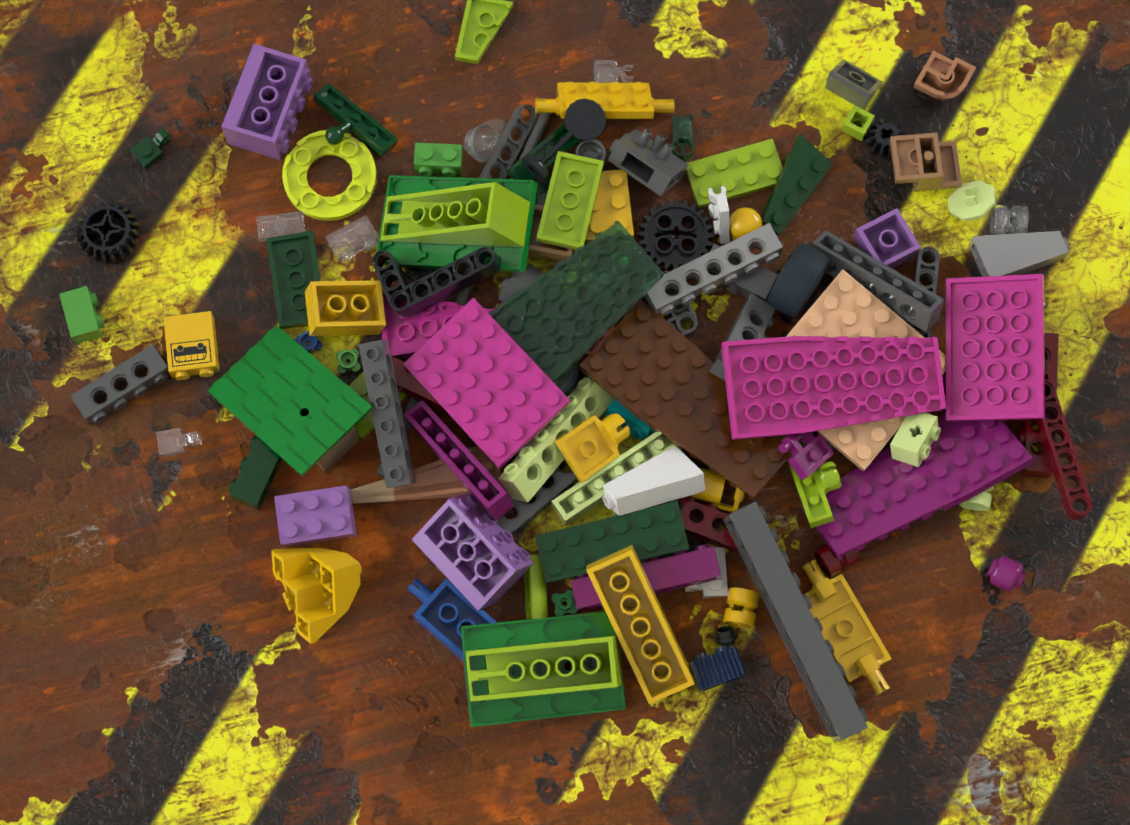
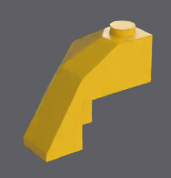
(317, 586)

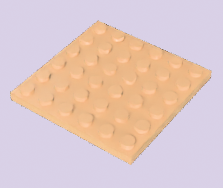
(854, 312)

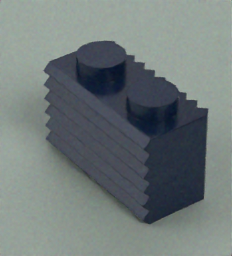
(717, 668)

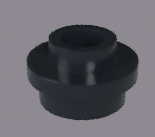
(725, 635)

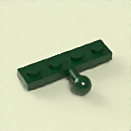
(353, 119)
(519, 171)

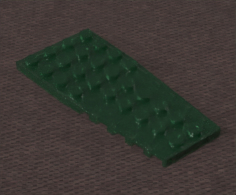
(578, 300)

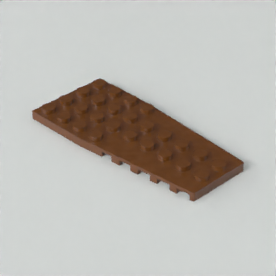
(670, 389)

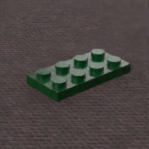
(292, 269)

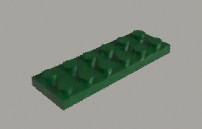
(650, 531)

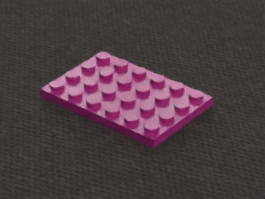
(995, 348)
(487, 383)

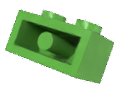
(438, 159)

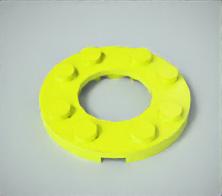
(329, 208)

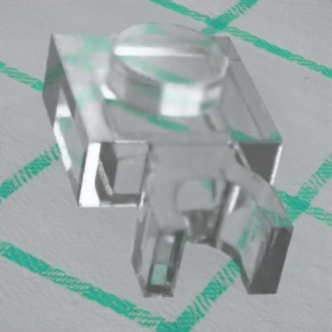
(608, 71)

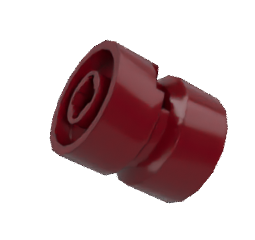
(832, 565)

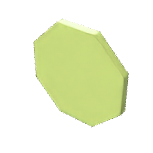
(972, 200)

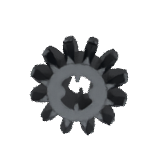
(881, 131)

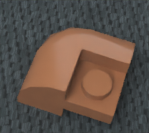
(944, 77)

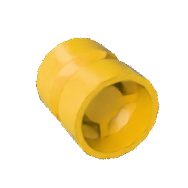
(741, 599)

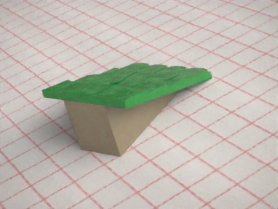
(292, 403)

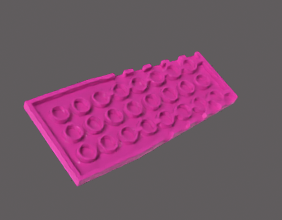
(828, 382)

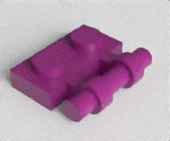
(810, 456)

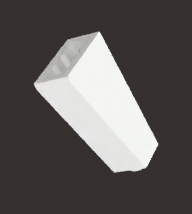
(654, 483)

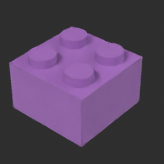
(887, 240)

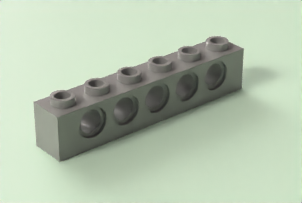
(761, 238)

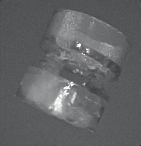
(1000, 219)

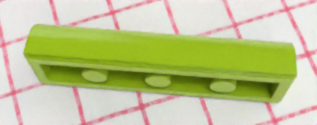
(535, 591)

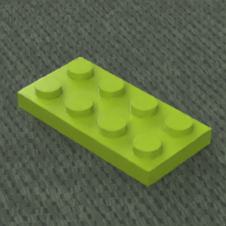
(738, 170)
(570, 200)

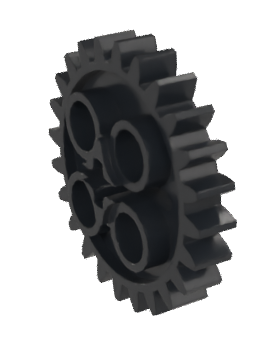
(675, 216)

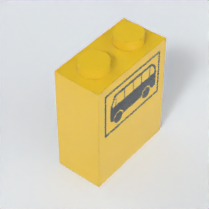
(191, 345)

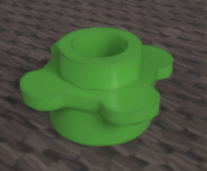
(342, 356)

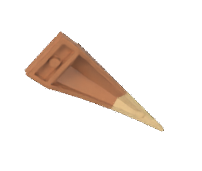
(431, 482)

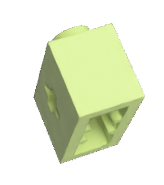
(915, 438)

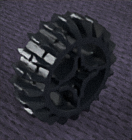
(125, 235)

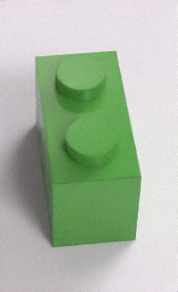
(81, 314)

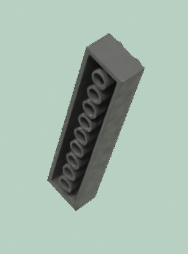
(795, 622)

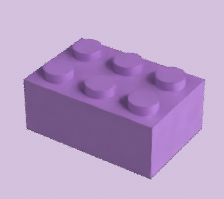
(315, 516)

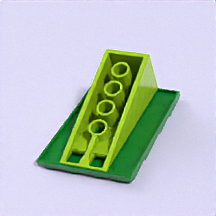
(446, 218)
(521, 671)

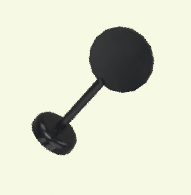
(583, 121)

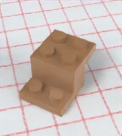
(925, 162)

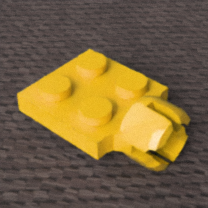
(592, 444)

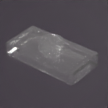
(280, 225)

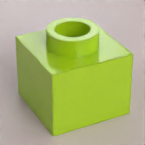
(860, 117)

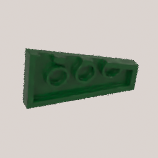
(799, 178)

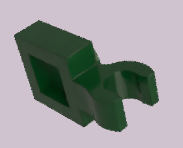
(148, 150)

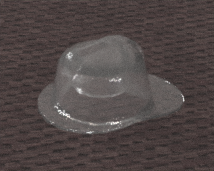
(481, 140)

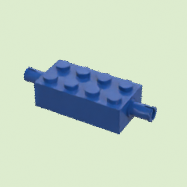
(445, 613)

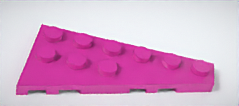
(411, 333)

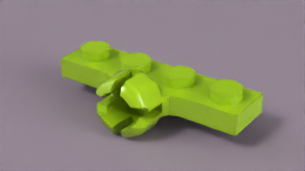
(814, 490)

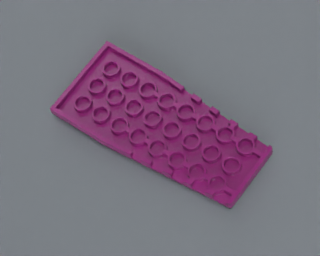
(894, 493)

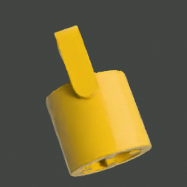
(713, 491)

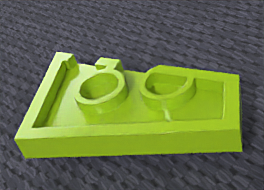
(479, 27)

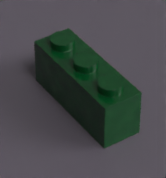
(256, 475)

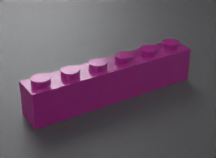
(459, 460)
(663, 574)

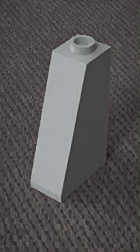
(1017, 252)

